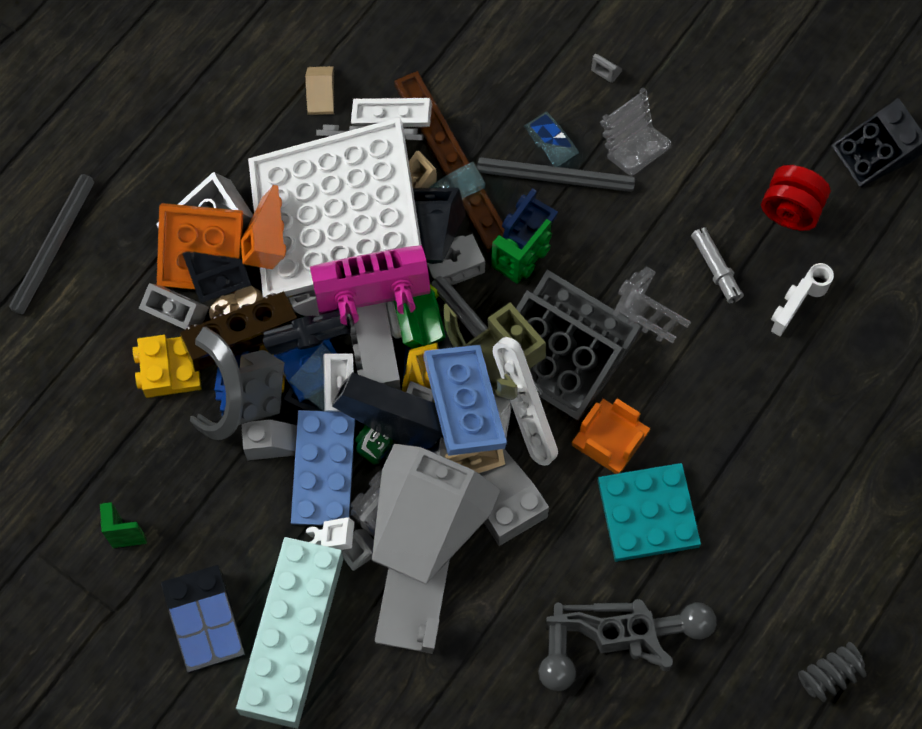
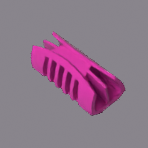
(370, 281)

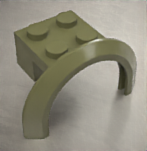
(503, 323)

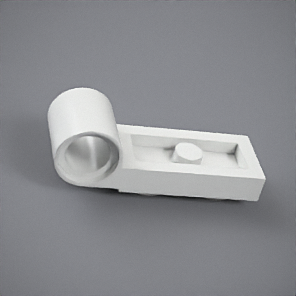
(797, 295)

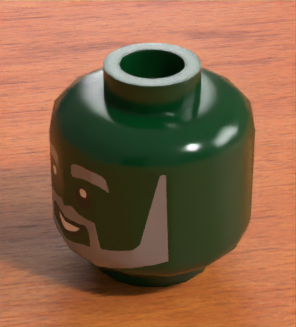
(373, 445)

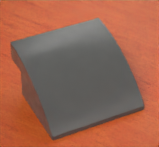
(581, 342)

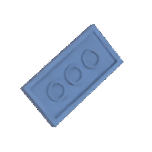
(464, 400)
(322, 467)

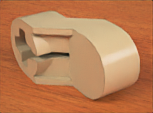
(231, 302)

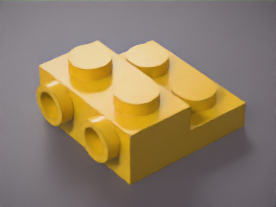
(164, 367)

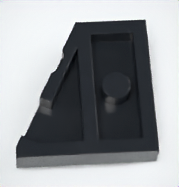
(216, 274)

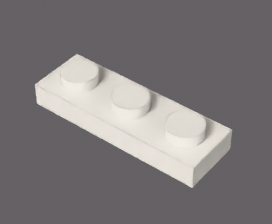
(412, 111)

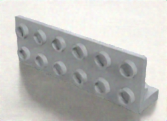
(411, 611)

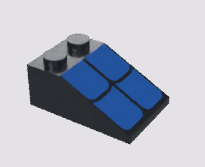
(203, 618)

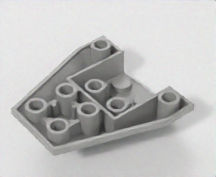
(427, 511)

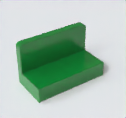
(423, 324)
(117, 532)

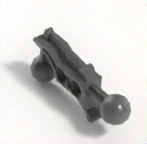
(559, 672)

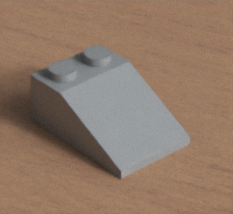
(218, 193)
(518, 502)

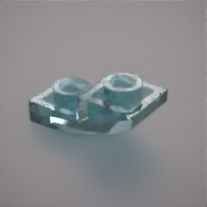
(465, 178)

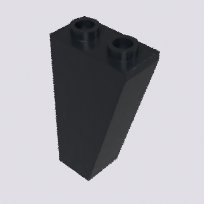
(389, 411)

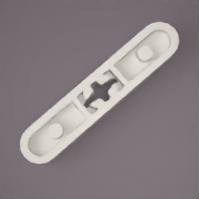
(528, 411)

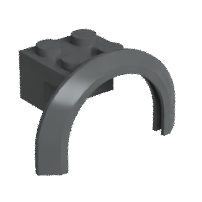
(251, 390)

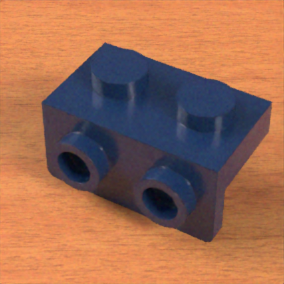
(527, 219)

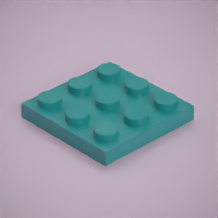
(648, 512)

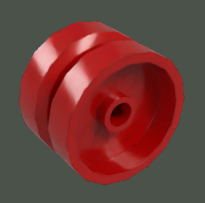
(795, 197)

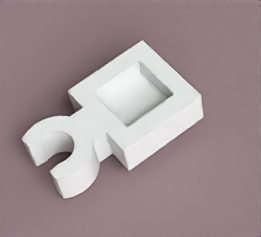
(334, 534)

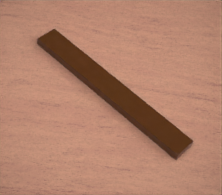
(450, 158)

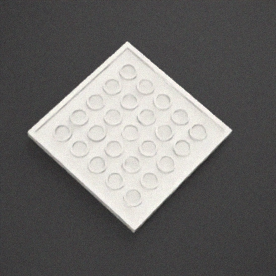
(338, 200)

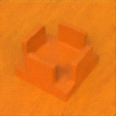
(611, 434)

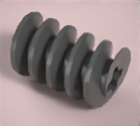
(832, 672)

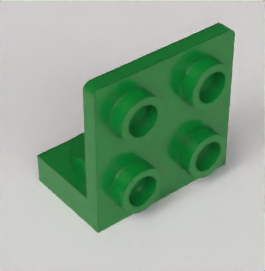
(519, 263)

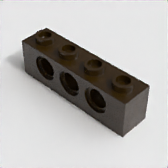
(246, 316)

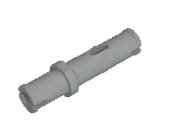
(722, 274)

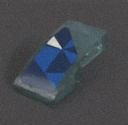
(552, 138)

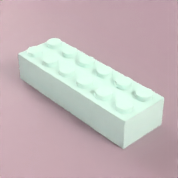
(290, 633)

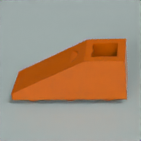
(263, 239)

